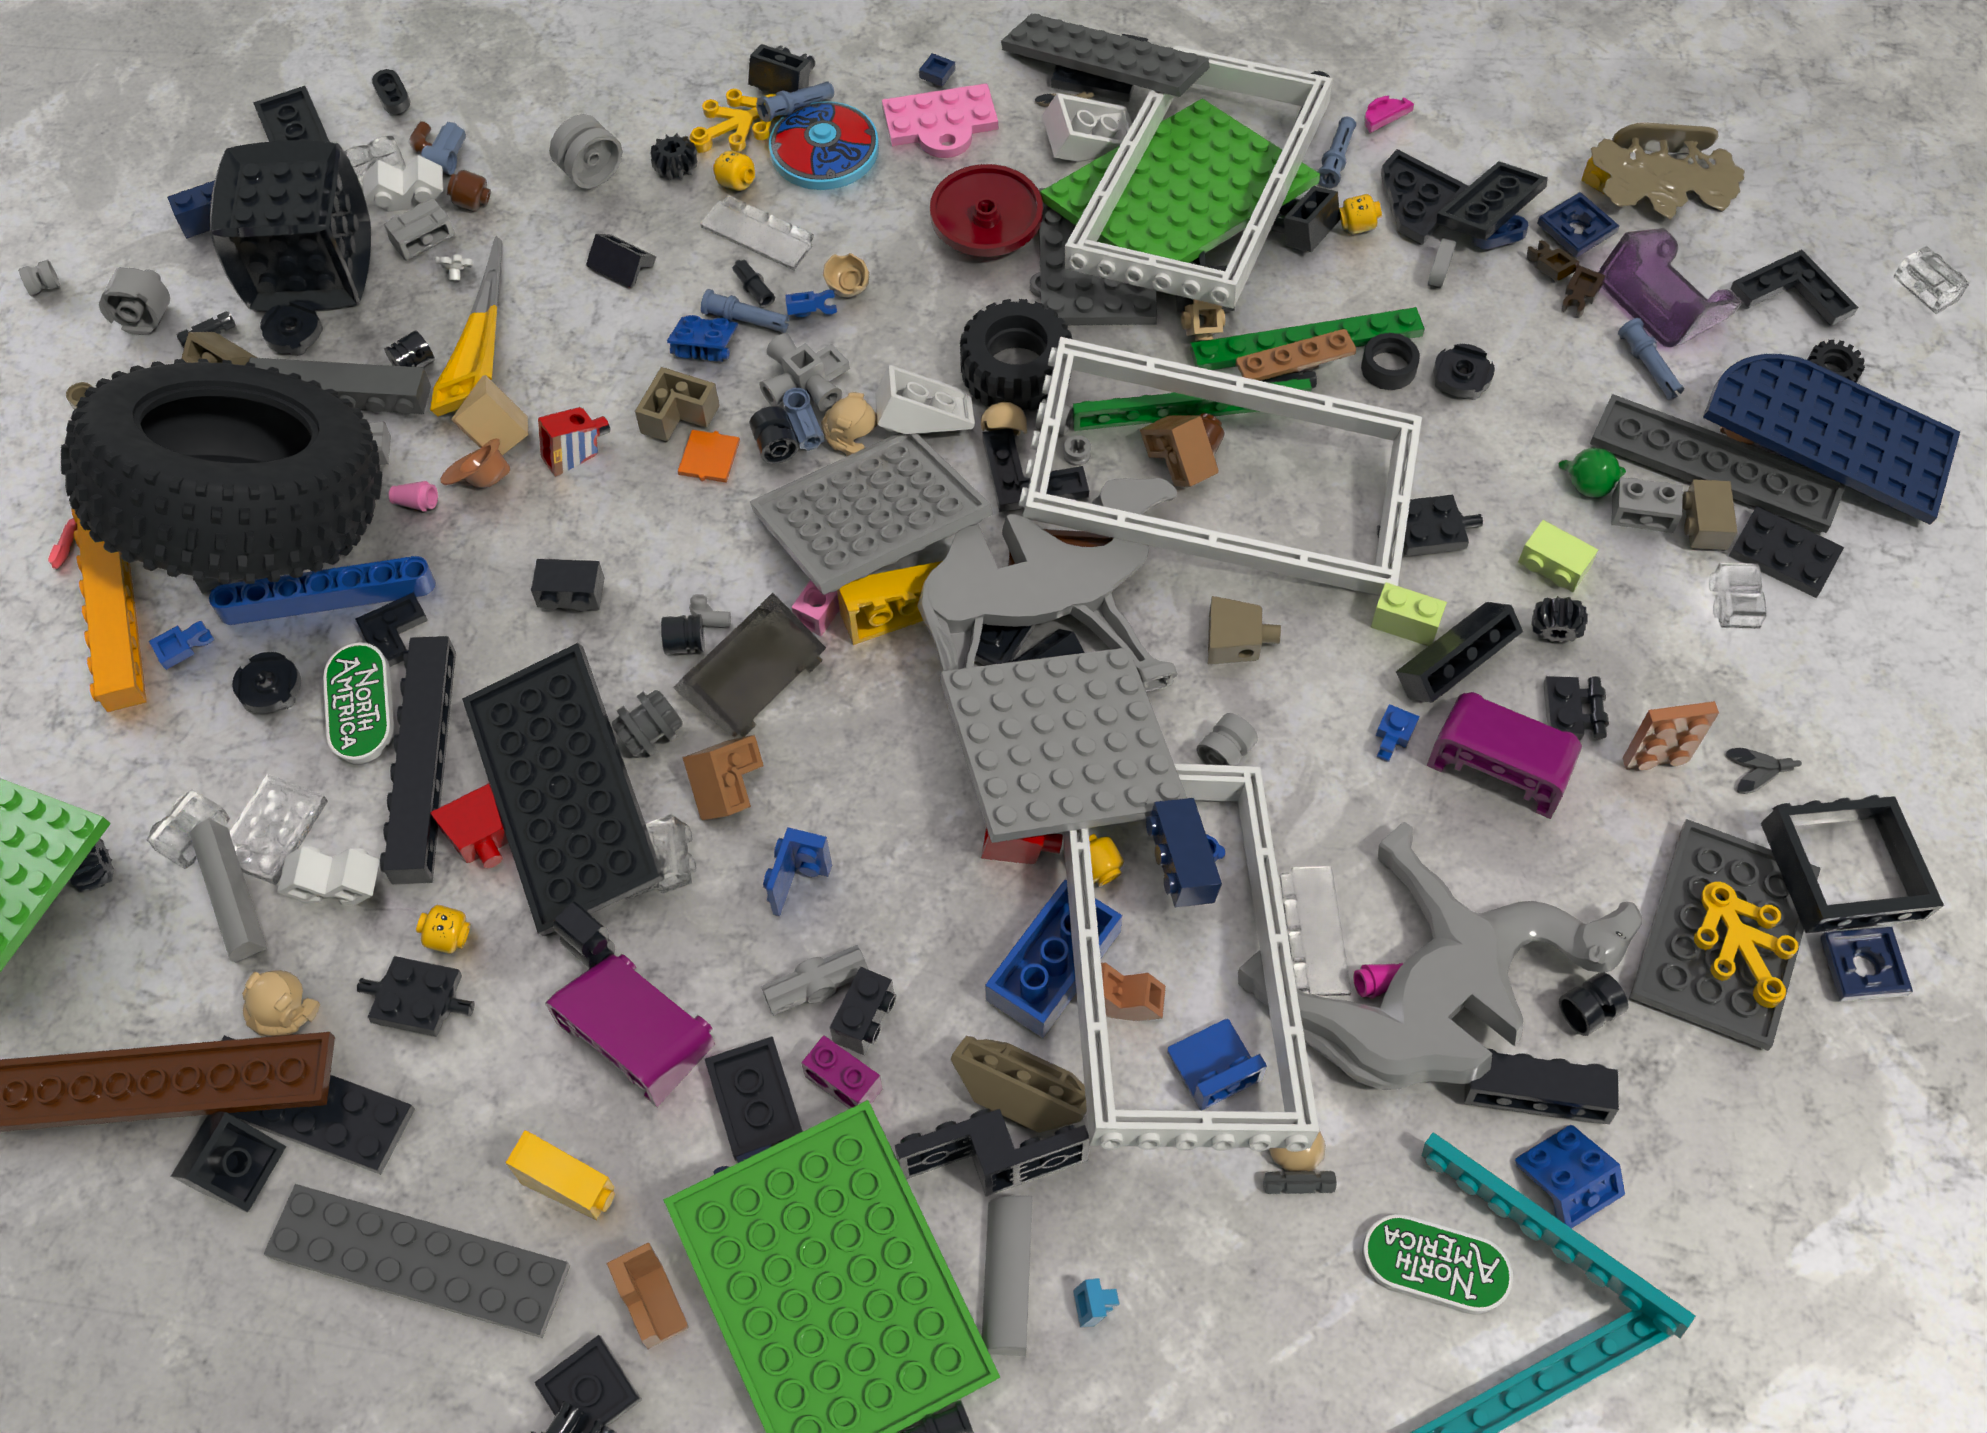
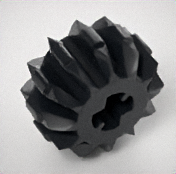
(674, 156)
(1559, 619)
(94, 870)

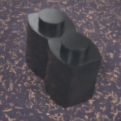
(583, 935)

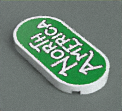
(358, 703)
(1437, 1264)

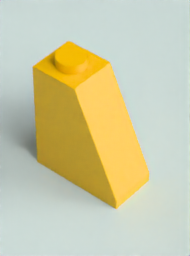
(560, 1176)

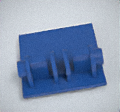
(707, 334)

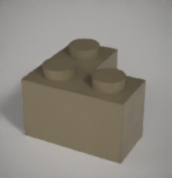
(675, 398)

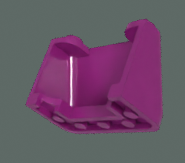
(1508, 749)
(632, 1025)

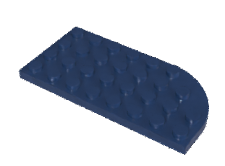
(1838, 430)

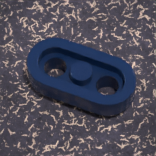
(1511, 232)

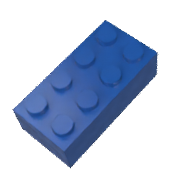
(1039, 971)

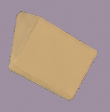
(491, 415)

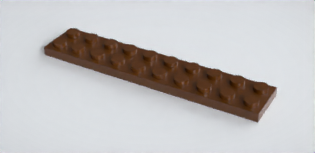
(165, 1081)

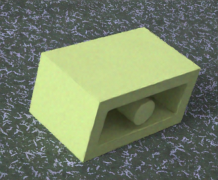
(1558, 556)
(1408, 614)

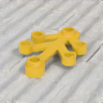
(736, 118)
(1744, 938)

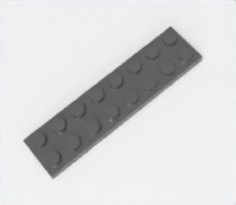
(1106, 54)
(1702, 454)
(418, 1260)

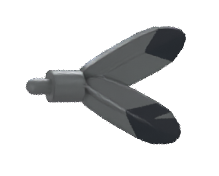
(1765, 768)

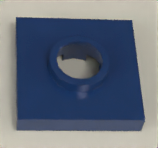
(1582, 212)
(1877, 946)

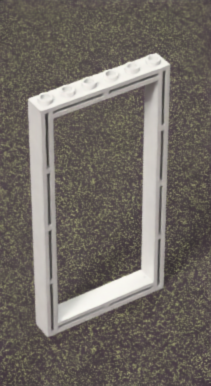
(1183, 278)
(1240, 392)
(1191, 1129)

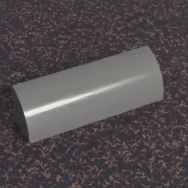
(227, 890)
(1007, 1275)

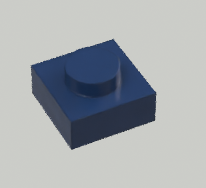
(937, 69)

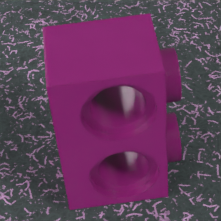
(841, 1074)

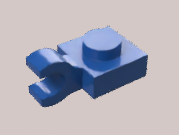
(806, 302)
(177, 645)
(1395, 729)

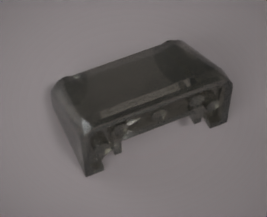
(751, 667)

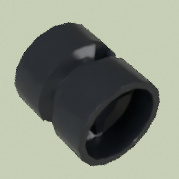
(773, 435)
(1592, 1005)

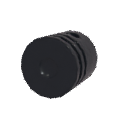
(410, 351)
(682, 634)

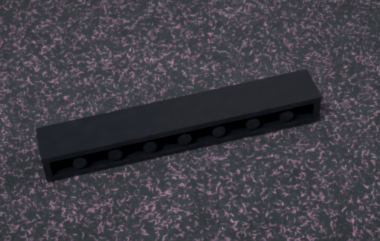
(419, 761)

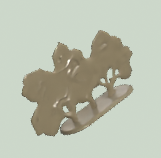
(1660, 175)

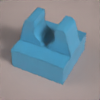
(1093, 1302)

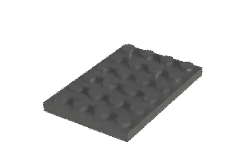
(1081, 296)
(1677, 972)

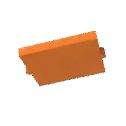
(709, 456)

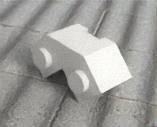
(402, 190)
(315, 876)

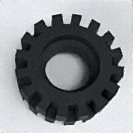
(1840, 356)

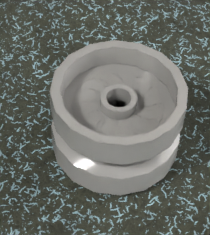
(585, 151)

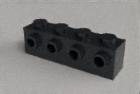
(1459, 651)
(1547, 1088)

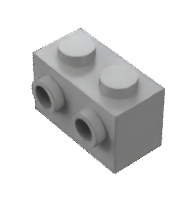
(1647, 505)

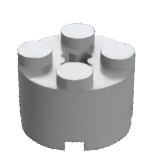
(135, 300)

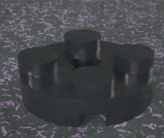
(297, 339)
(1458, 384)
(274, 697)

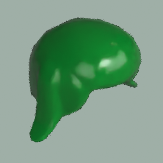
(1593, 472)

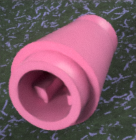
(414, 495)

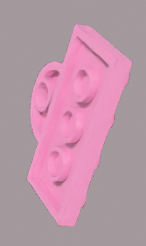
(940, 118)

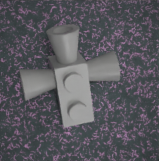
(804, 370)

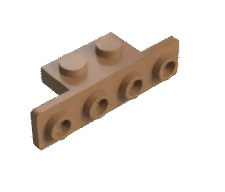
(1296, 356)

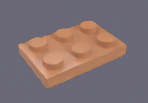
(1670, 735)

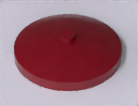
(986, 210)

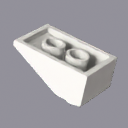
(1084, 127)
(920, 404)

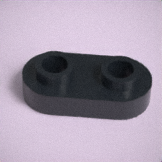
(391, 91)

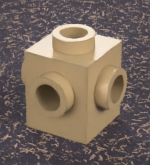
(1213, 320)

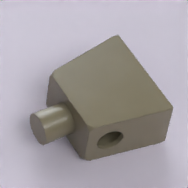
(1237, 631)

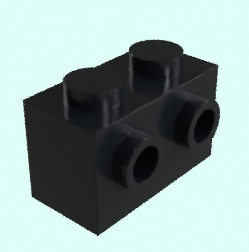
(567, 584)
(862, 1011)

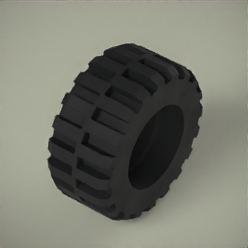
(1003, 328)

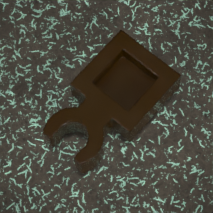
(1555, 263)
(1582, 288)

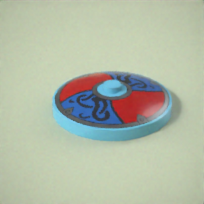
(824, 145)

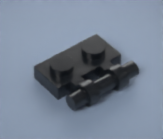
(1564, 705)

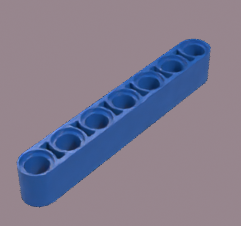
(322, 590)

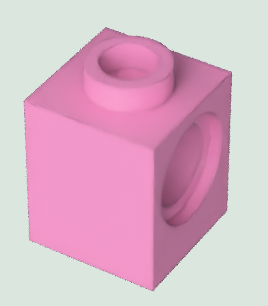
(816, 618)

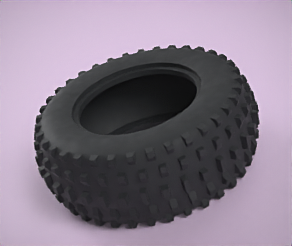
(221, 470)

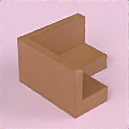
(1184, 447)
(717, 776)
(648, 1295)

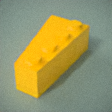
(882, 602)

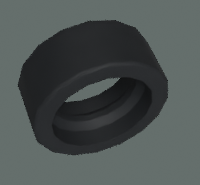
(1393, 344)

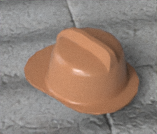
(479, 468)

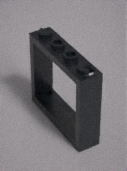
(1803, 886)

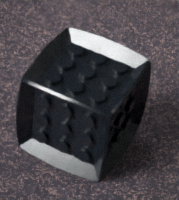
(291, 224)

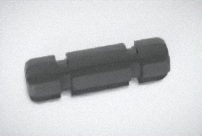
(1300, 1182)

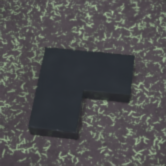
(385, 624)

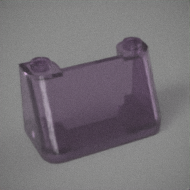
(1655, 292)

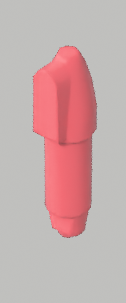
(61, 551)

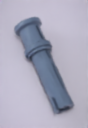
(786, 102)
(1334, 159)
(732, 309)
(1645, 349)

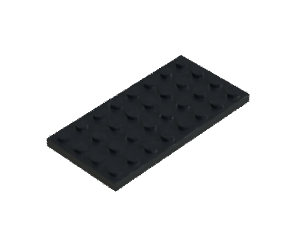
(562, 788)

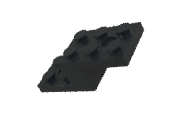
(992, 1151)

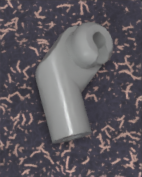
(710, 617)

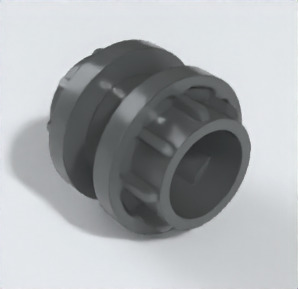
(647, 723)

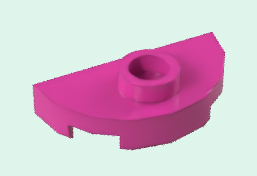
(1386, 110)

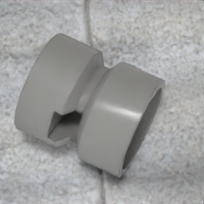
(1228, 742)

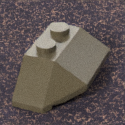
(1019, 1084)

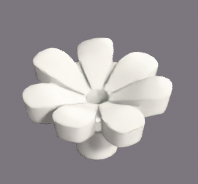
(454, 265)

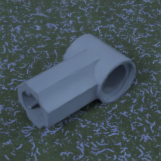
(446, 147)
(802, 419)

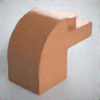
(1132, 996)

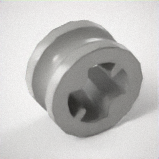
(1077, 459)

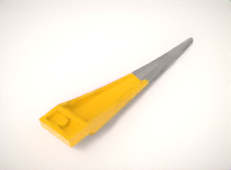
(475, 348)

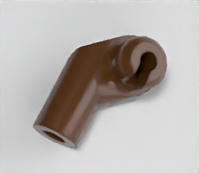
(418, 137)

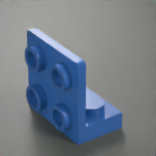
(795, 851)
(1216, 1064)
(1574, 1174)

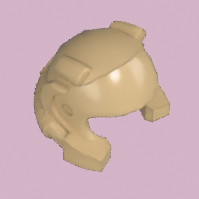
(847, 421)
(274, 1004)

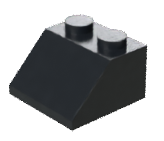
(228, 1160)

